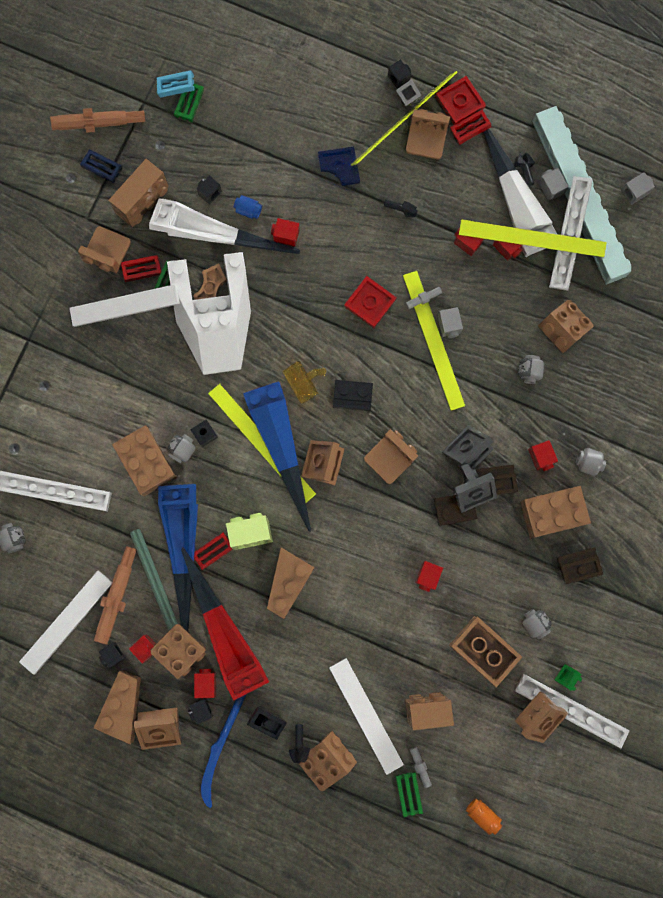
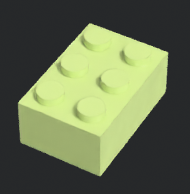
(249, 531)

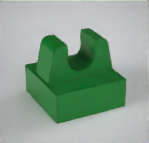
(568, 677)

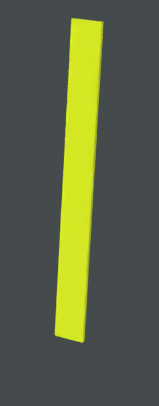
(403, 119)
(532, 238)
(435, 343)
(249, 429)

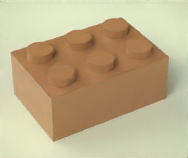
(139, 193)
(144, 460)
(555, 512)
(485, 651)
(429, 711)

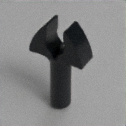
(525, 165)
(407, 208)
(299, 753)

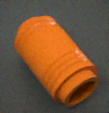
(484, 817)

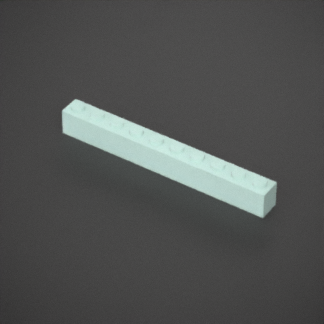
(596, 226)

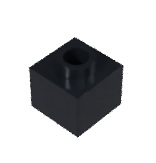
(399, 73)
(208, 189)
(204, 439)
(111, 655)
(200, 711)

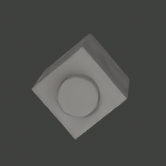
(408, 93)
(553, 184)
(638, 188)
(450, 322)

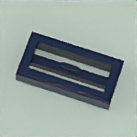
(118, 167)

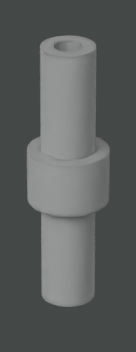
(423, 298)
(420, 767)

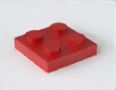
(460, 100)
(370, 302)

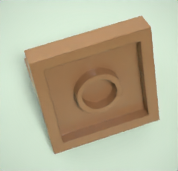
(323, 461)
(540, 718)
(158, 728)

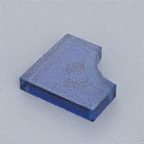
(339, 163)

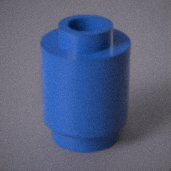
(247, 207)

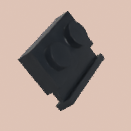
(352, 395)

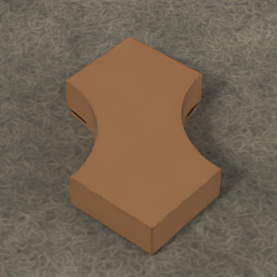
(212, 282)

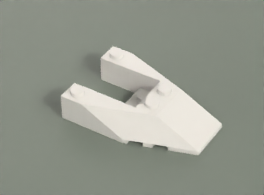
(215, 325)

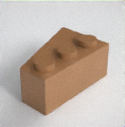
(288, 582)
(121, 708)

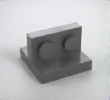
(469, 448)
(475, 489)

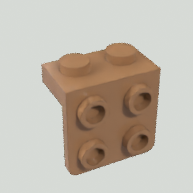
(427, 134)
(105, 250)
(565, 325)
(391, 456)
(178, 651)
(328, 762)

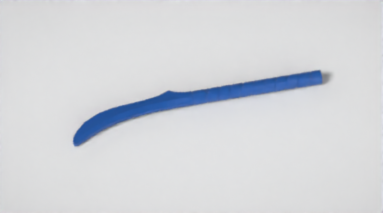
(216, 749)

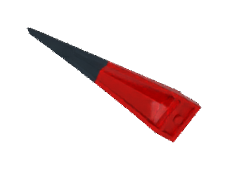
(236, 660)

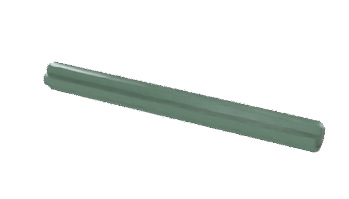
(153, 578)

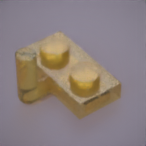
(301, 381)

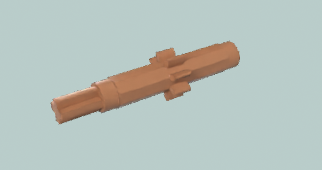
(98, 119)
(113, 603)

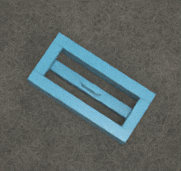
(175, 87)

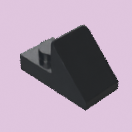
(266, 722)

